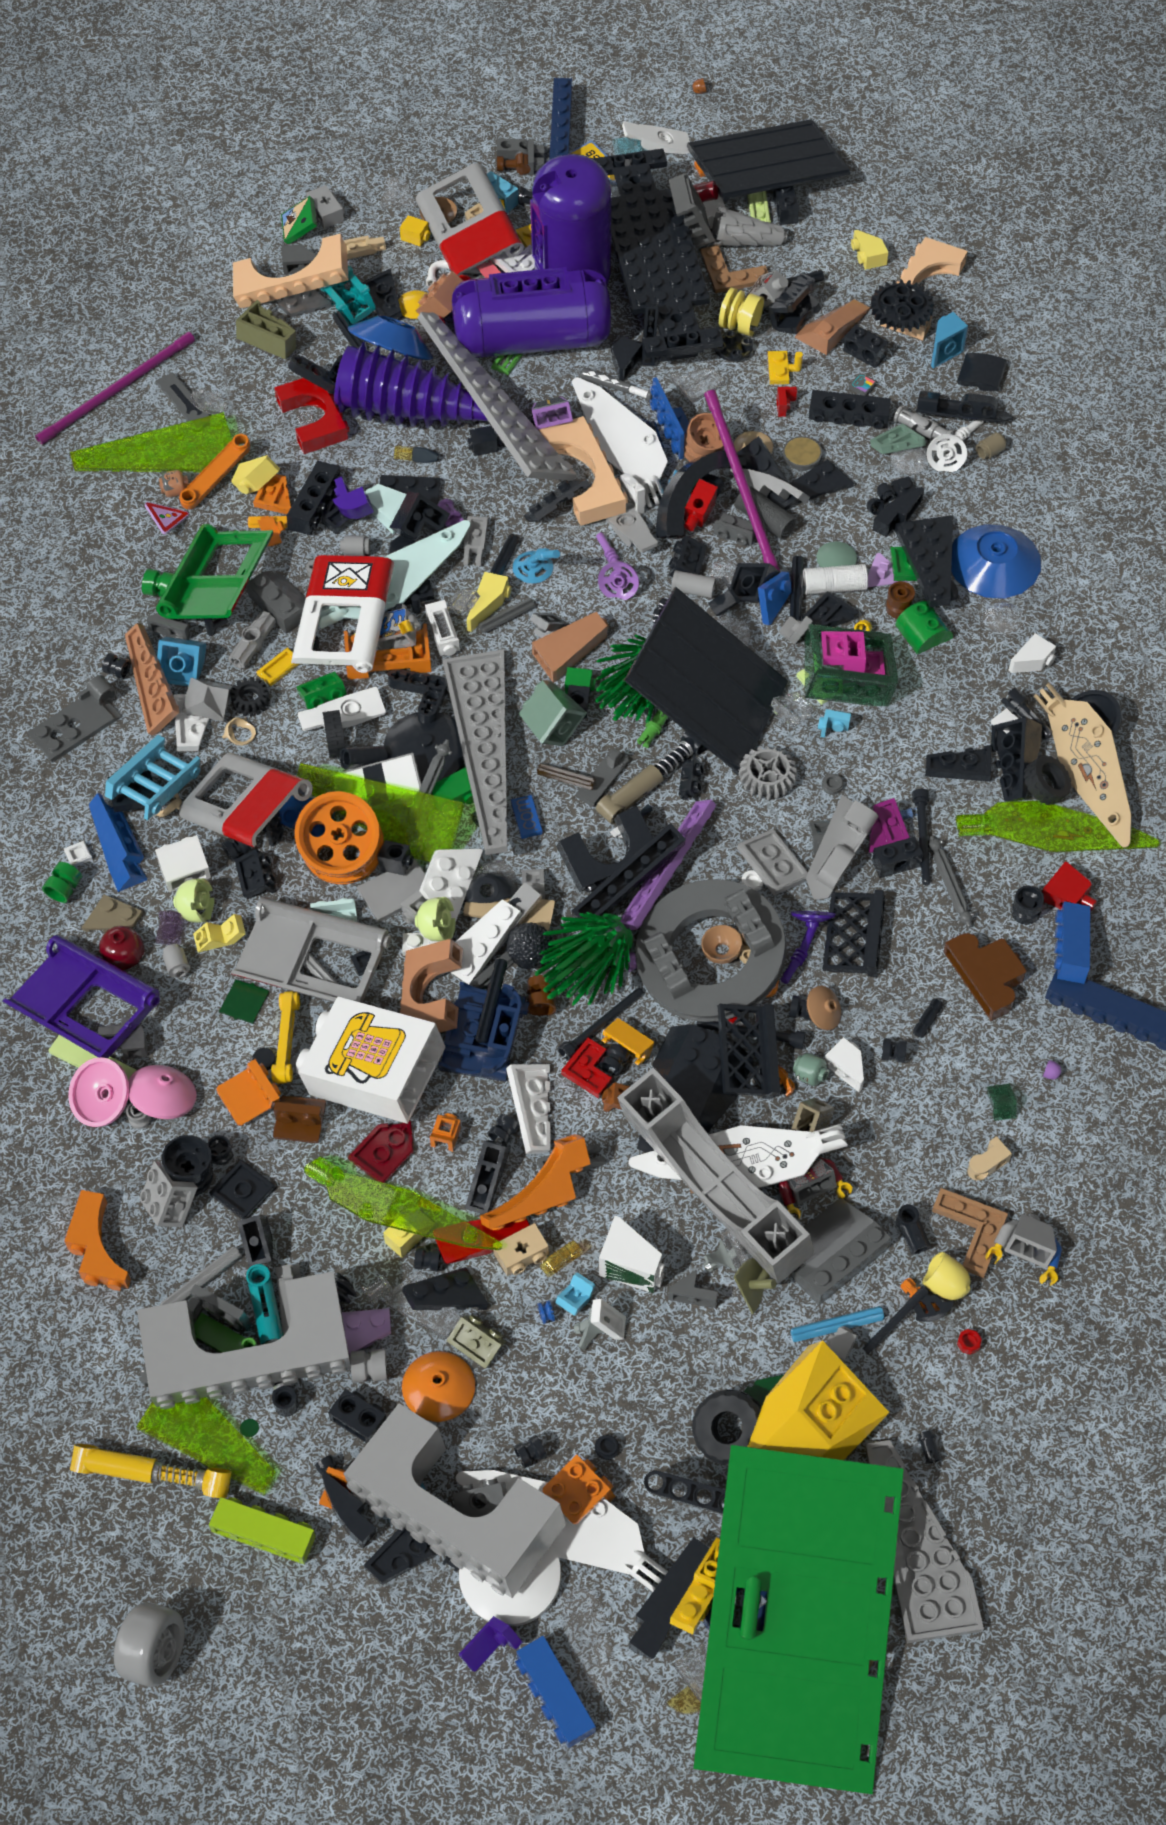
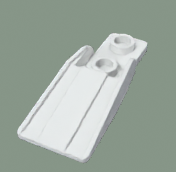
(657, 137)
(353, 709)

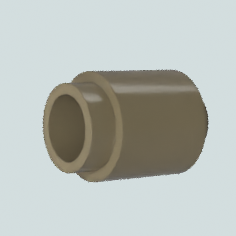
(991, 446)

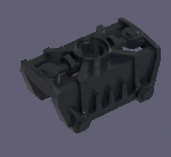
(794, 306)

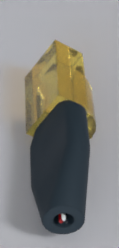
(417, 454)

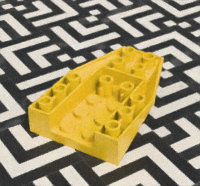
(817, 1408)

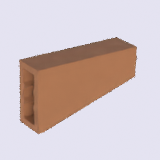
(569, 645)

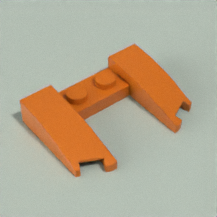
(413, 657)

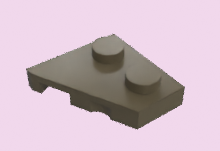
(111, 913)

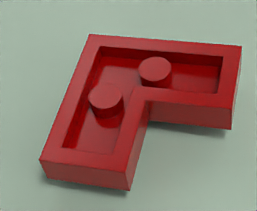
(583, 1071)

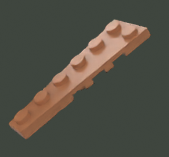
(153, 689)

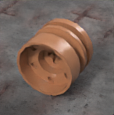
(701, 437)

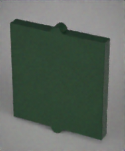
(244, 1001)

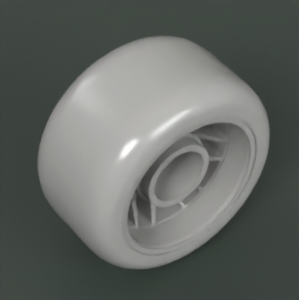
(149, 1644)

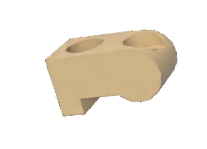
(990, 1161)

